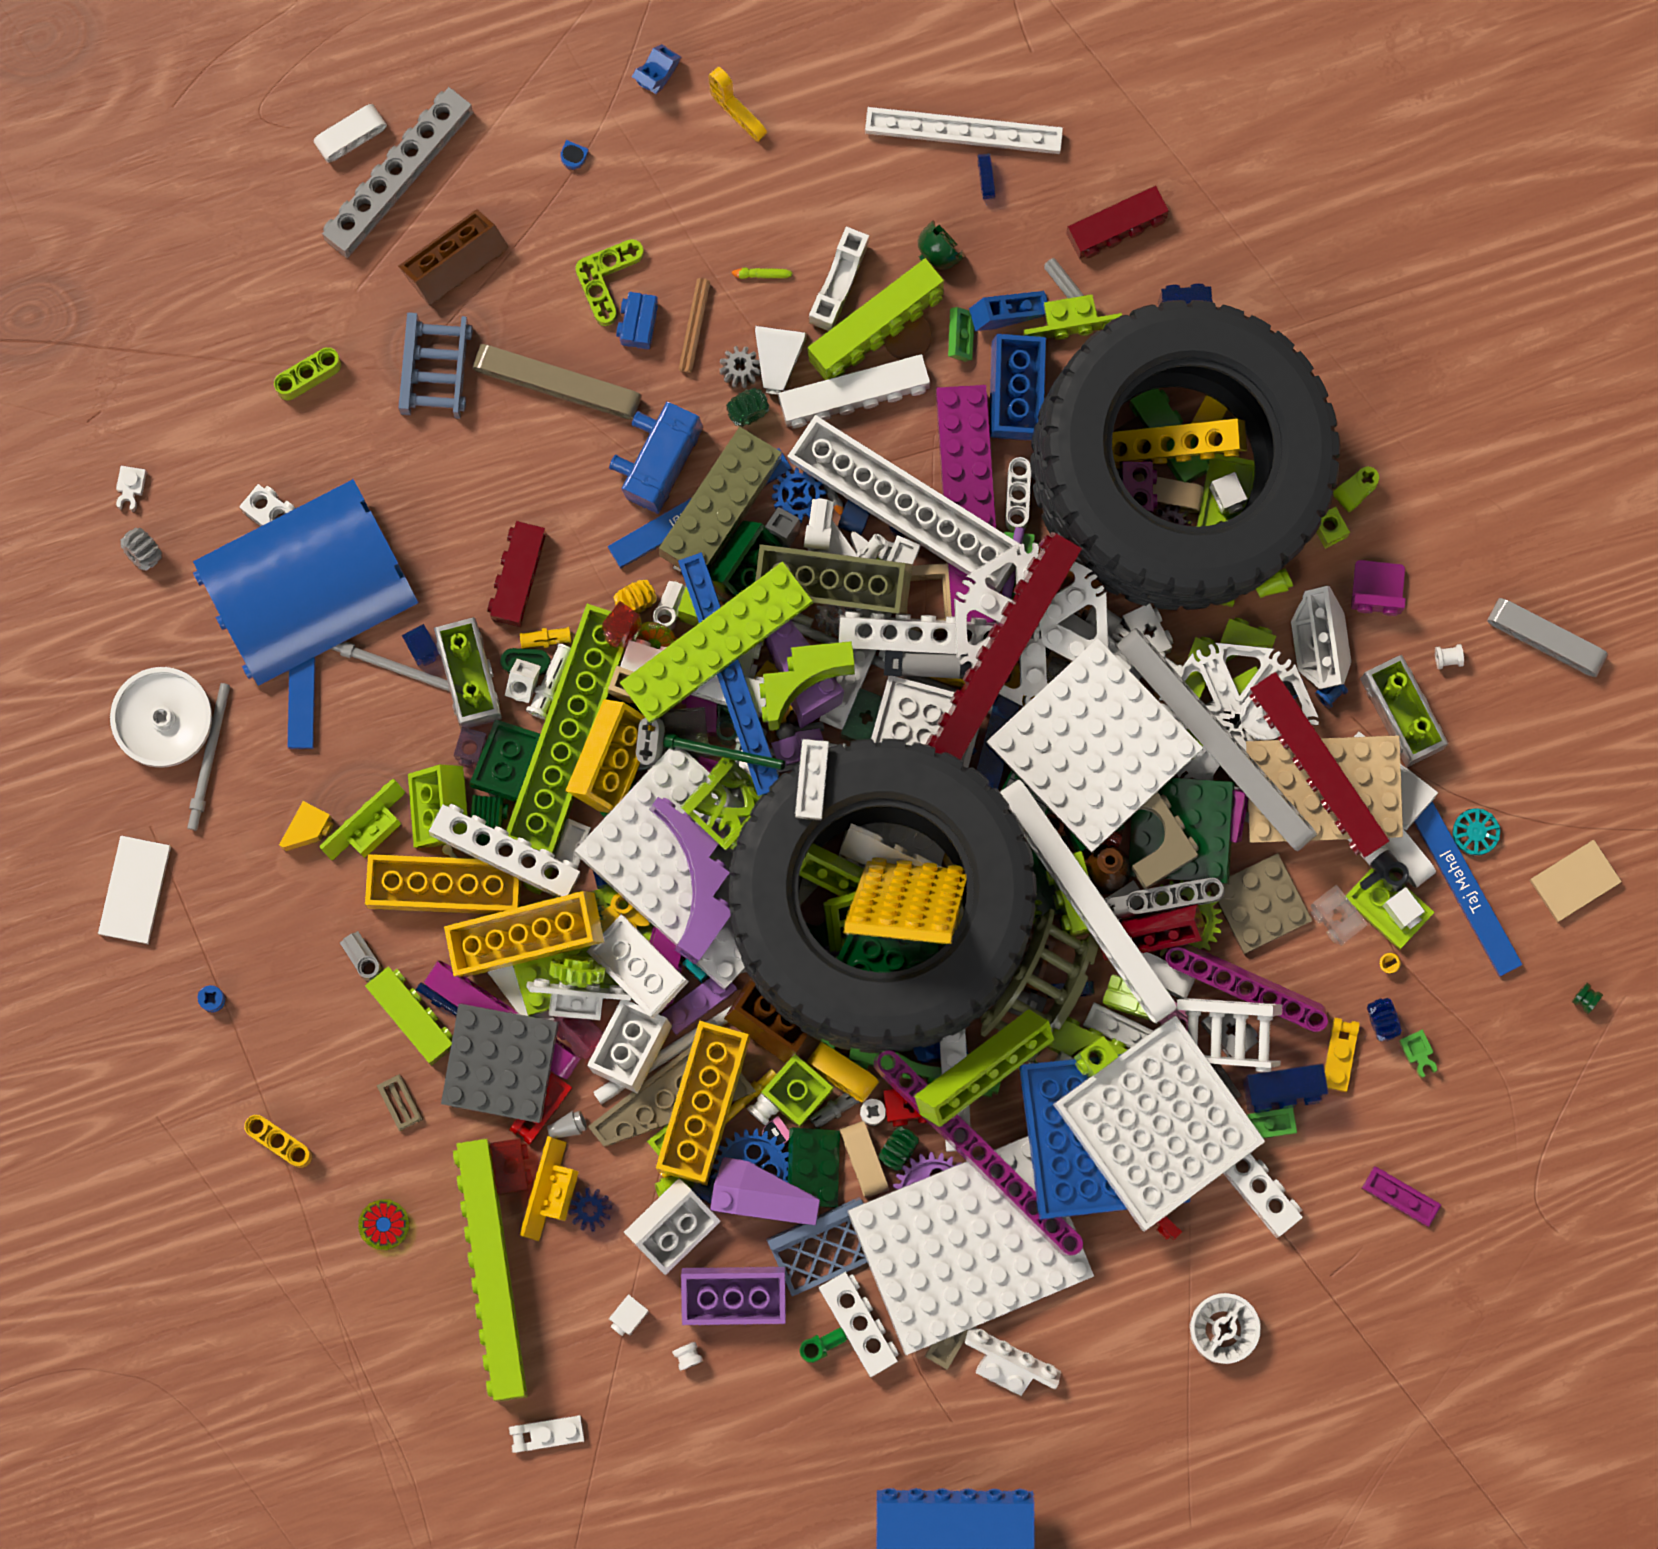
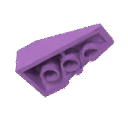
(753, 1192)

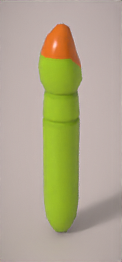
(744, 273)

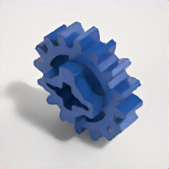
(790, 487)

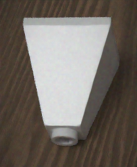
(778, 355)

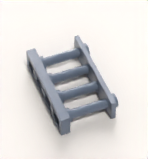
(414, 352)

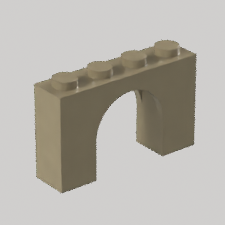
(1173, 853)

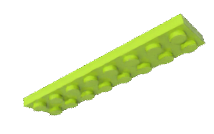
(716, 642)

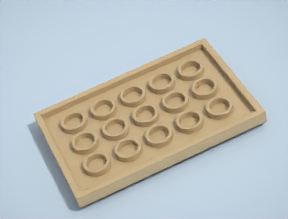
(1368, 763)

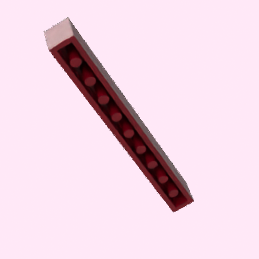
(1005, 645)

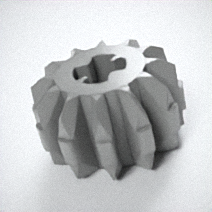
(732, 360)
(141, 548)

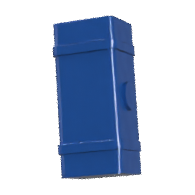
(661, 457)

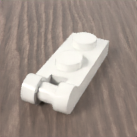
(547, 1434)

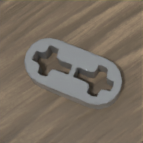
(650, 741)

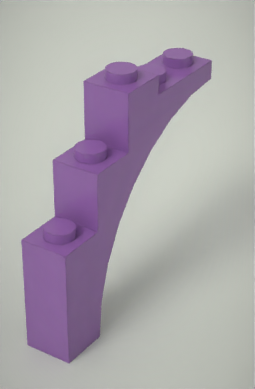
(707, 875)

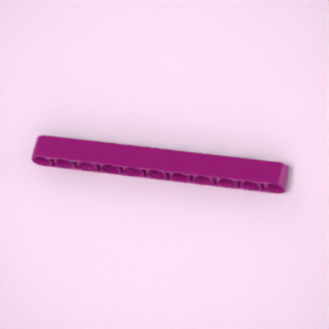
(990, 1157)

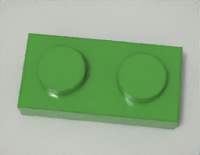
(960, 334)
(1274, 1122)

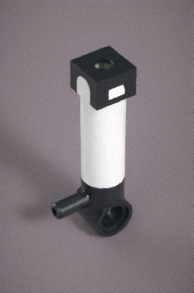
(1384, 864)

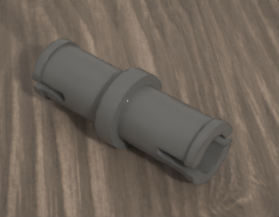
(832, 1110)

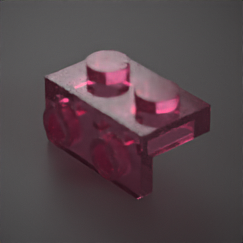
(581, 1034)

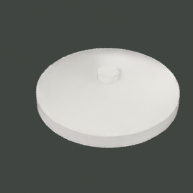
(161, 717)

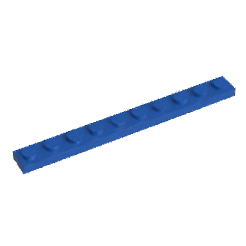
(731, 678)

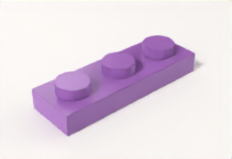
(697, 1004)

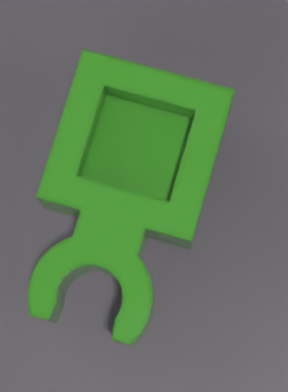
(1417, 1049)

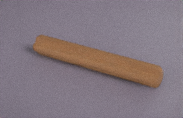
(694, 325)

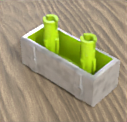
(467, 666)
(1404, 710)

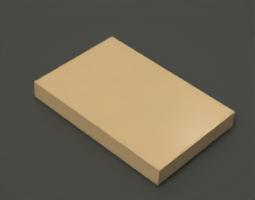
(1575, 881)

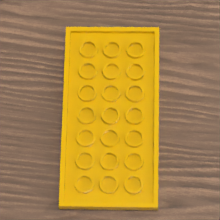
(907, 901)

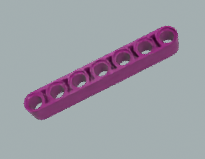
(465, 991)
(1254, 995)

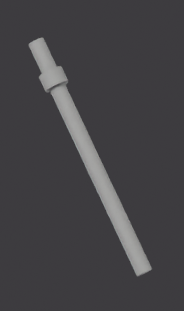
(349, 650)
(197, 803)

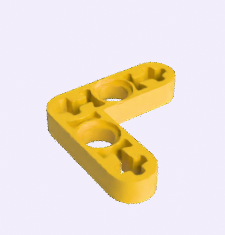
(722, 91)

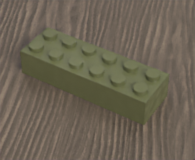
(722, 499)
(843, 578)

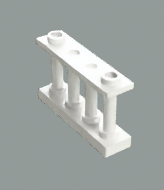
(1241, 1012)

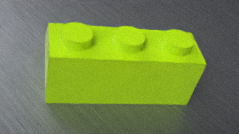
(427, 793)

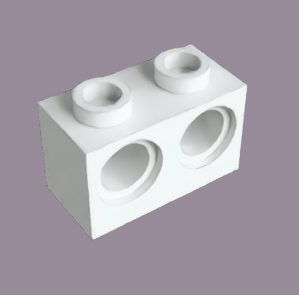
(270, 511)

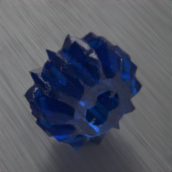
(1384, 1019)
(584, 1216)

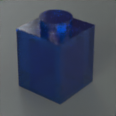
(421, 645)

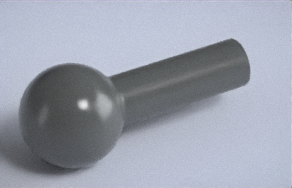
(788, 730)

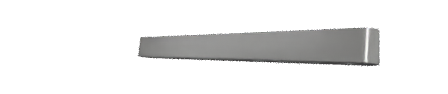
(1216, 739)

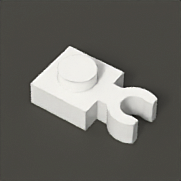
(130, 483)

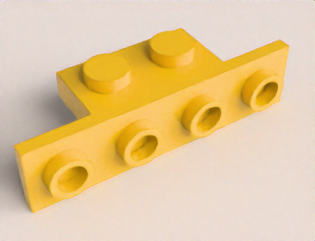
(551, 1190)

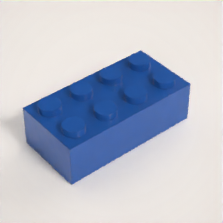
(1016, 385)

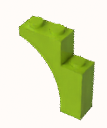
(1236, 633)
(805, 668)

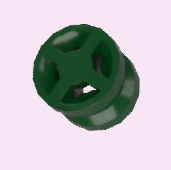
(1587, 998)

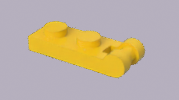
(1340, 1055)

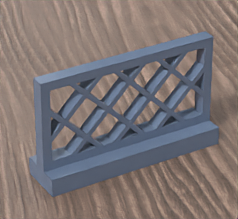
(802, 1232)

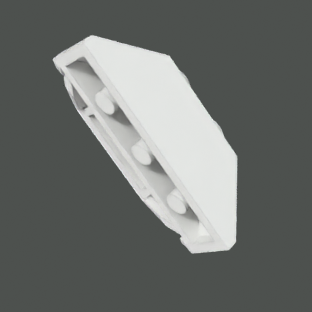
(1321, 638)

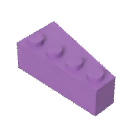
(816, 699)

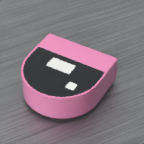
(778, 1129)

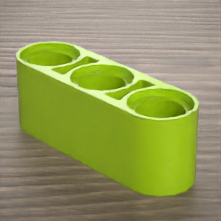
(300, 384)

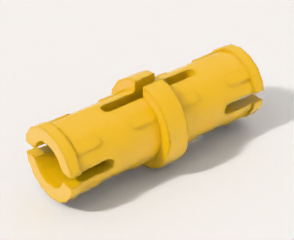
(545, 637)

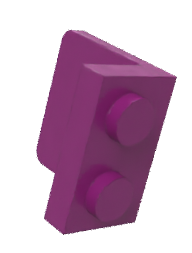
(1378, 588)

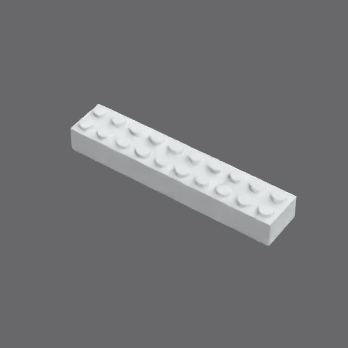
(901, 501)

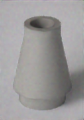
(568, 1125)

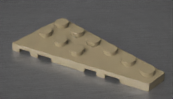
(651, 1105)

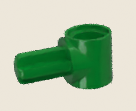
(824, 1344)

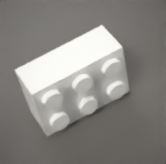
(629, 1046)
(672, 1226)

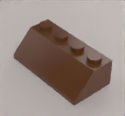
(454, 256)

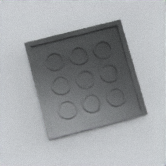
(500, 1063)

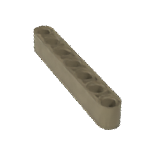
(557, 382)

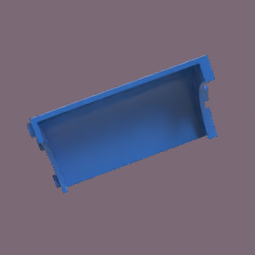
(304, 582)

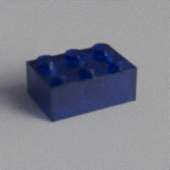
(1285, 1088)

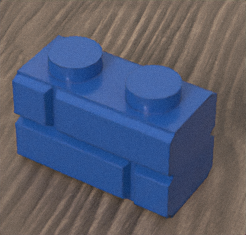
(638, 320)

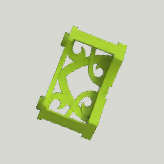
(730, 775)

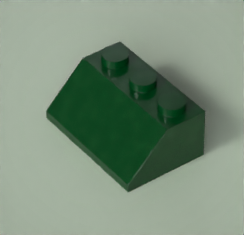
(738, 561)

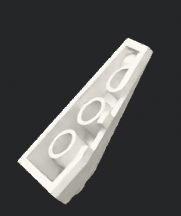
(864, 845)

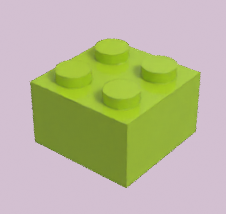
(797, 1091)

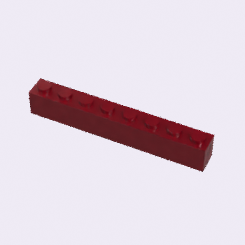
(1319, 764)

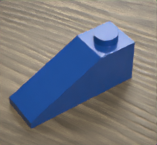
(1007, 310)

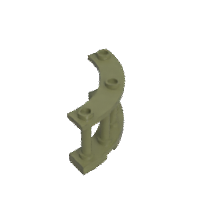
(1064, 998)

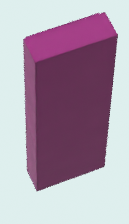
(1401, 1196)

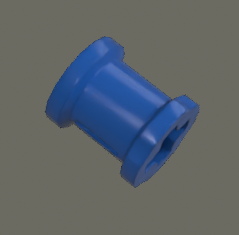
(1329, 695)

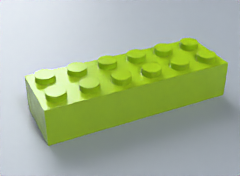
(876, 320)

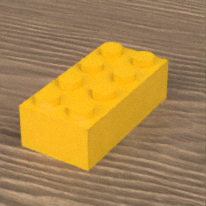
(608, 757)

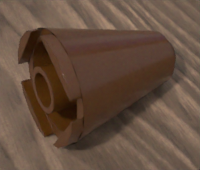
(1108, 877)

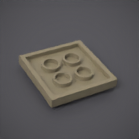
(1261, 904)

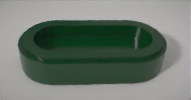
(533, 656)

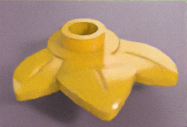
(613, 912)

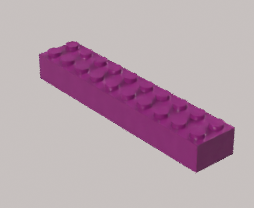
(965, 465)

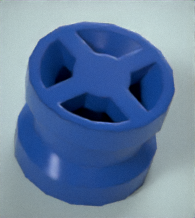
(215, 1002)

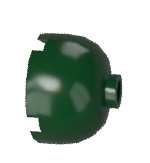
(938, 247)

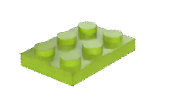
(1370, 906)

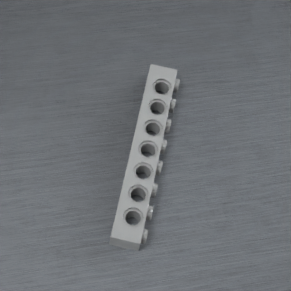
(348, 240)

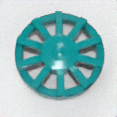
(1476, 832)

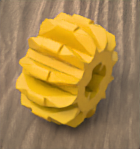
(637, 596)

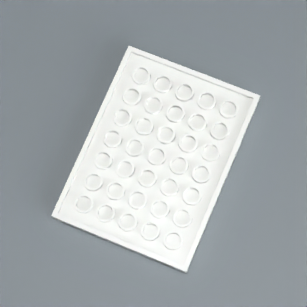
(648, 866)
(960, 1252)

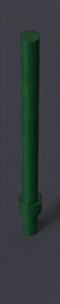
(673, 741)

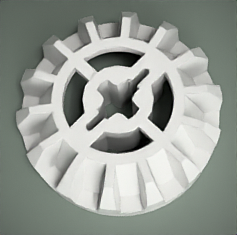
(1237, 1309)

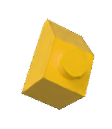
(306, 827)

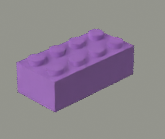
(733, 1295)

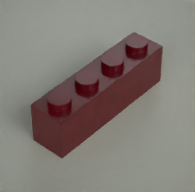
(1117, 222)
(517, 574)
(1164, 929)

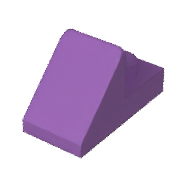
(790, 748)

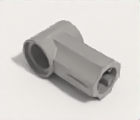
(360, 955)

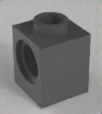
(784, 527)

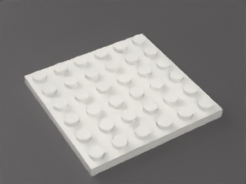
(1094, 745)
(1159, 1123)

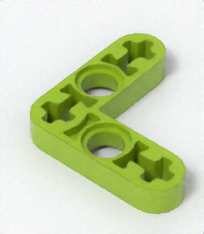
(600, 270)

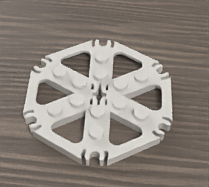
(1053, 636)
(1228, 699)

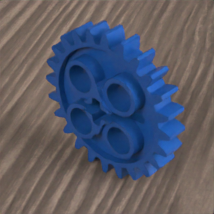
(739, 1147)

